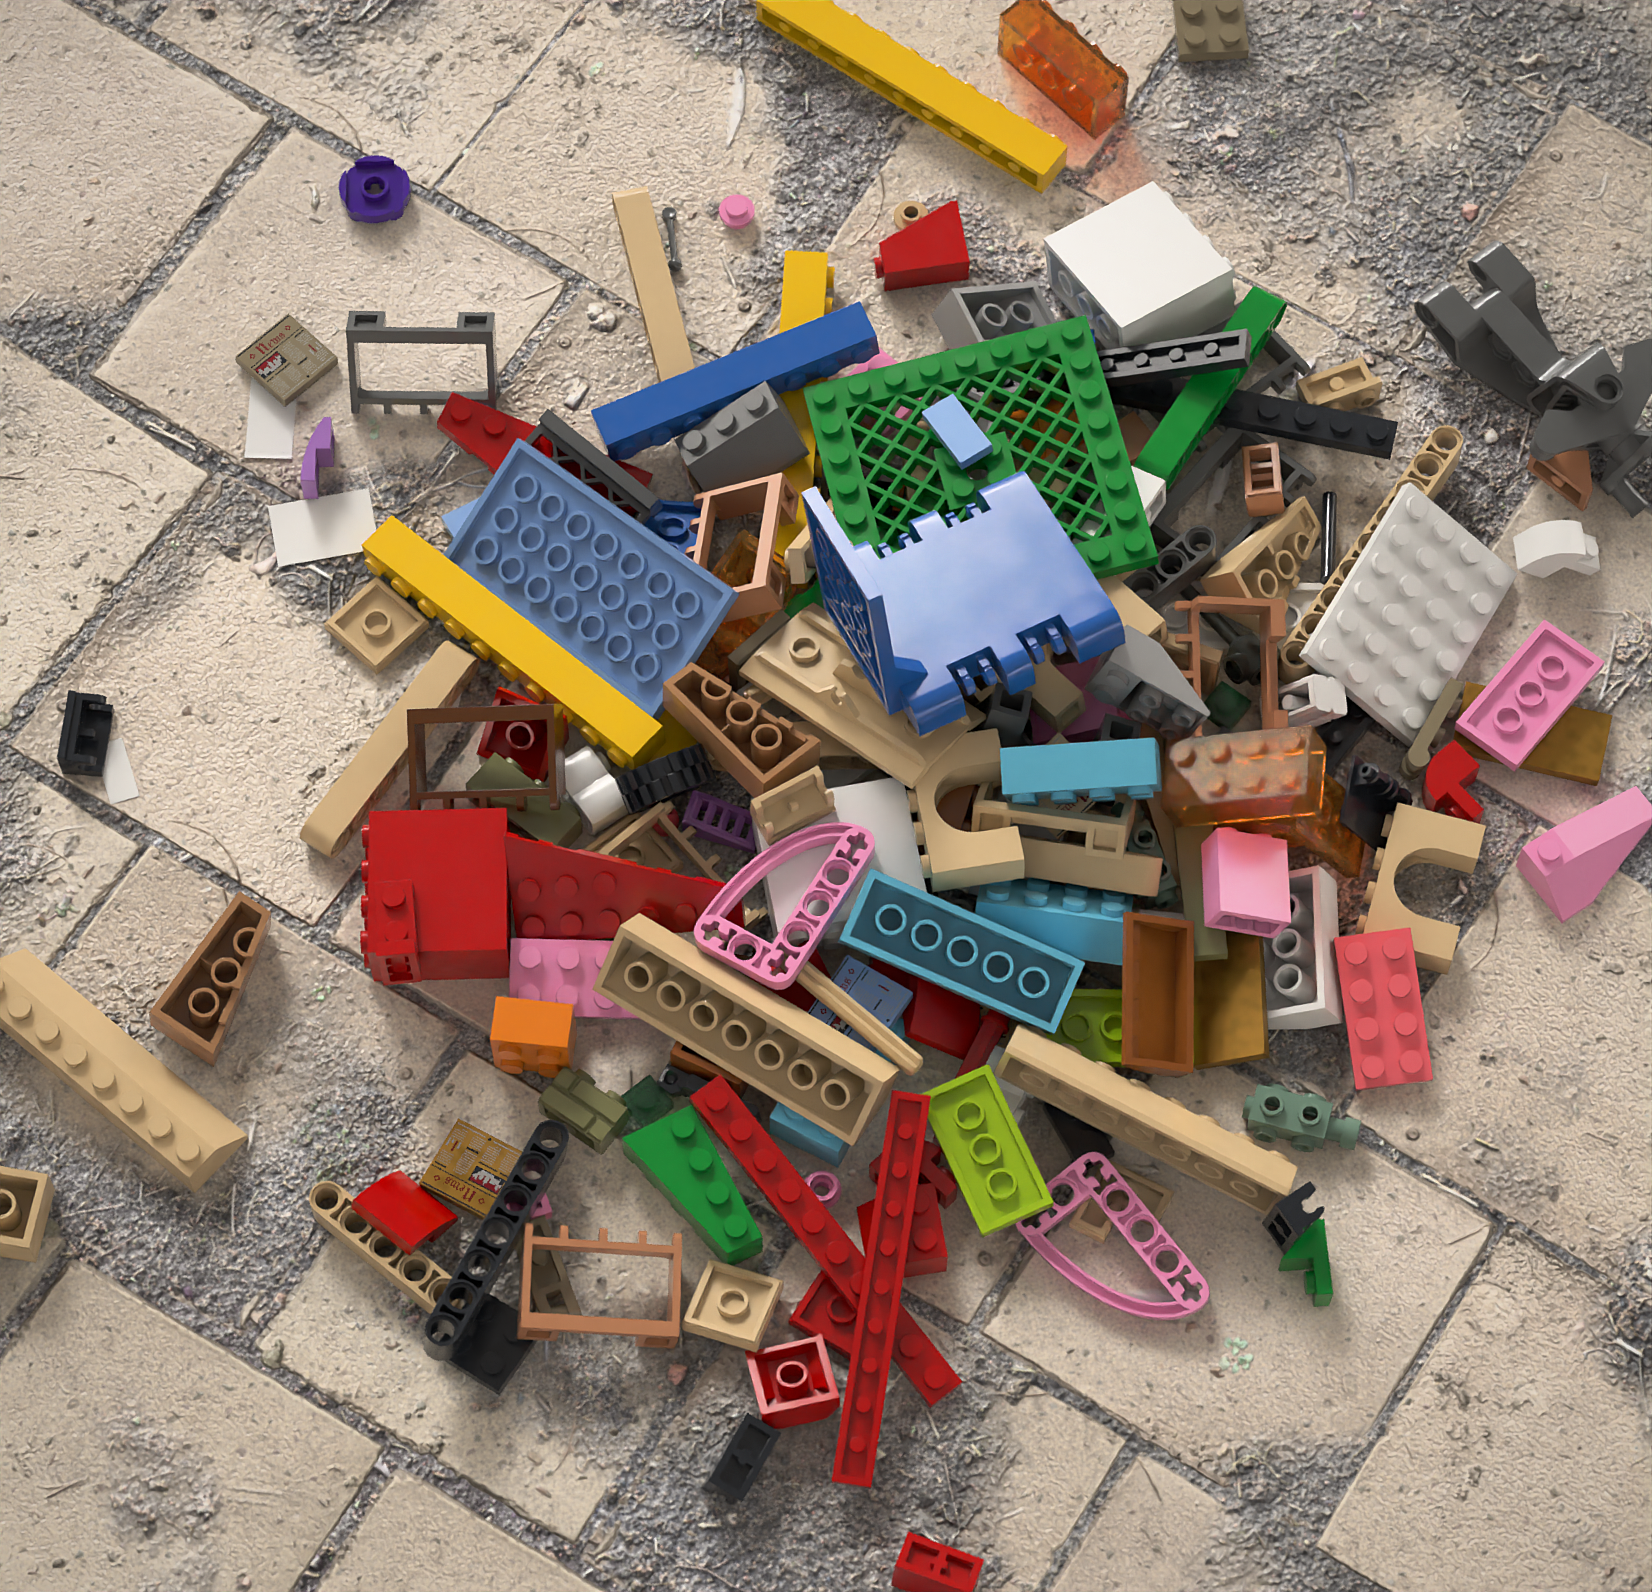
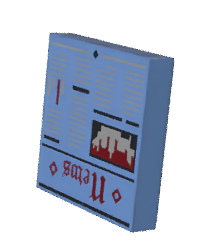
(870, 989)

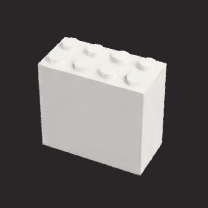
(1140, 272)
(879, 808)

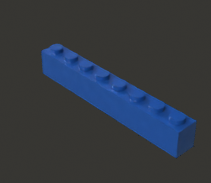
(783, 361)

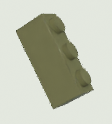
(539, 820)

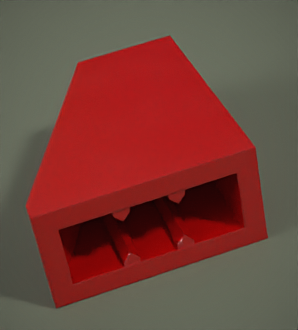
(925, 252)

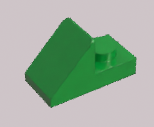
(1312, 1255)

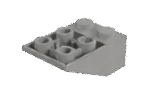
(1147, 687)

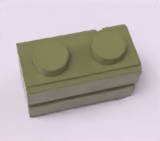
(584, 1108)

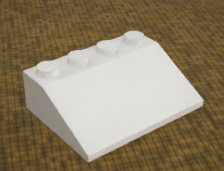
(1302, 959)

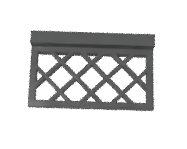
(596, 464)

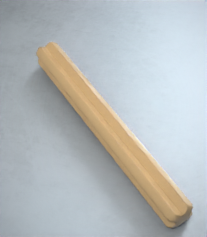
(858, 1018)

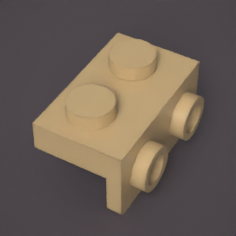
(1341, 387)

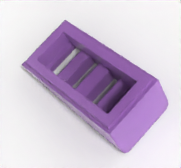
(718, 834)

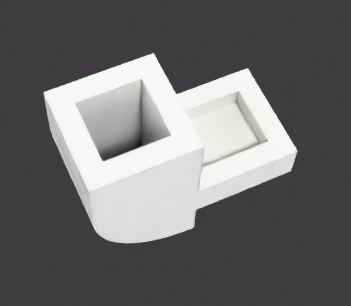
(1555, 546)

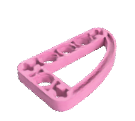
(800, 920)
(1123, 1221)

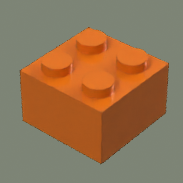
(533, 1036)

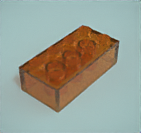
(1063, 65)
(1243, 776)

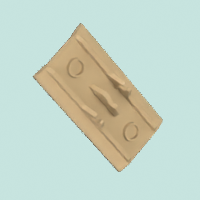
(821, 681)

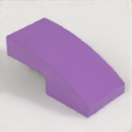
(317, 454)

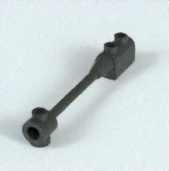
(1244, 651)

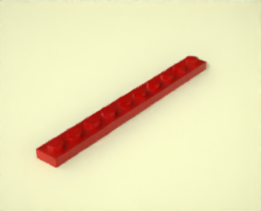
(817, 1230)
(881, 1290)

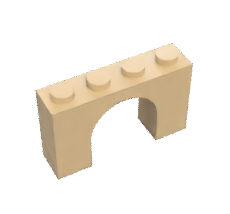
(1057, 698)
(1413, 839)
(956, 856)

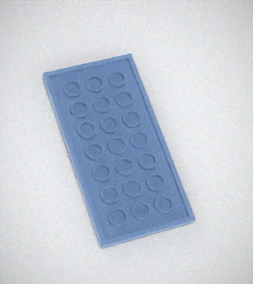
(590, 576)

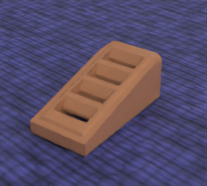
(1268, 499)

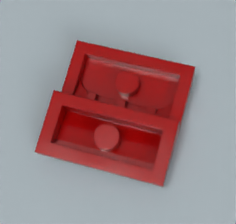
(941, 1018)
(403, 1211)

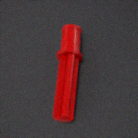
(988, 1036)

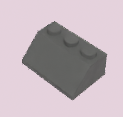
(743, 441)

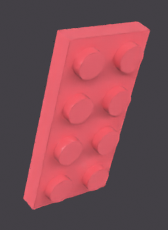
(1383, 1009)

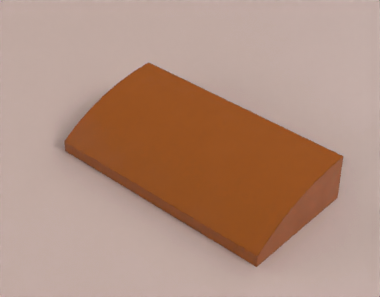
(1157, 994)

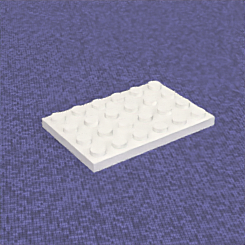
(1408, 613)

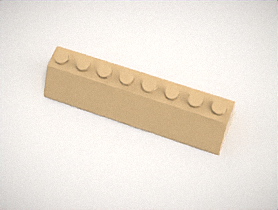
(745, 1028)
(113, 1072)
(1145, 1119)

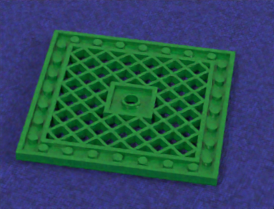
(966, 367)

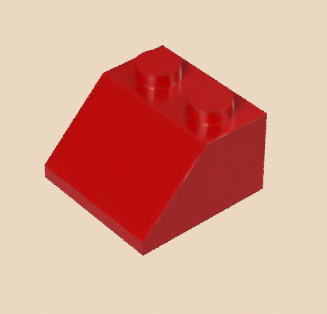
(926, 1242)

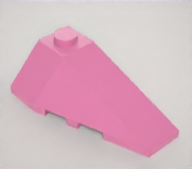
(1583, 853)

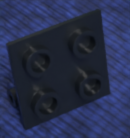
(1368, 799)

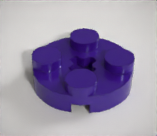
(379, 207)

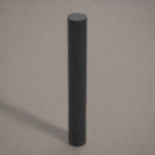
(1328, 536)

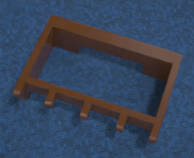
(417, 752)

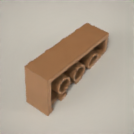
(738, 732)
(209, 987)

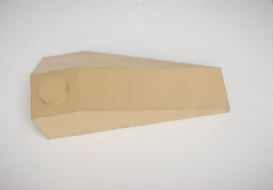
(1266, 561)

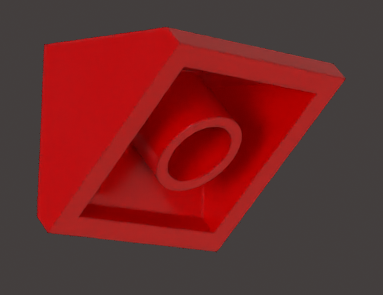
(519, 740)

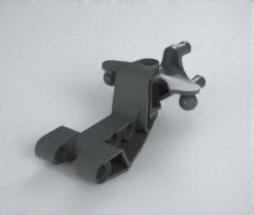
(1512, 352)

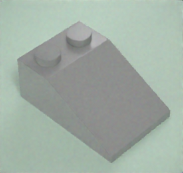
(990, 312)

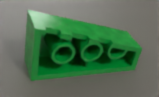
(692, 1177)

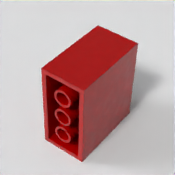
(457, 887)

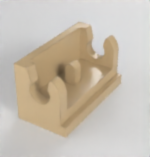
(792, 806)

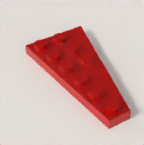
(492, 434)
(592, 894)

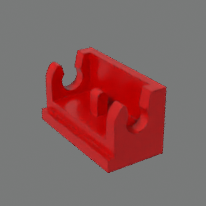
(934, 1567)

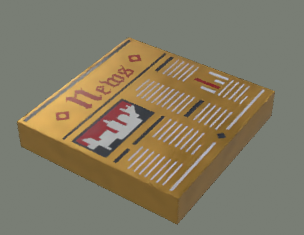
(470, 1169)

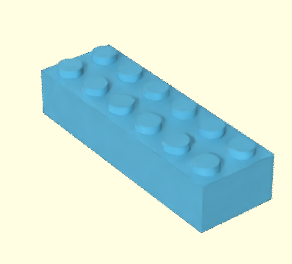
(961, 952)

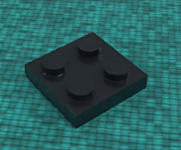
(491, 1346)

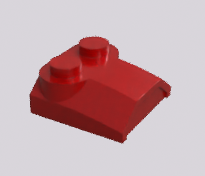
(793, 1383)

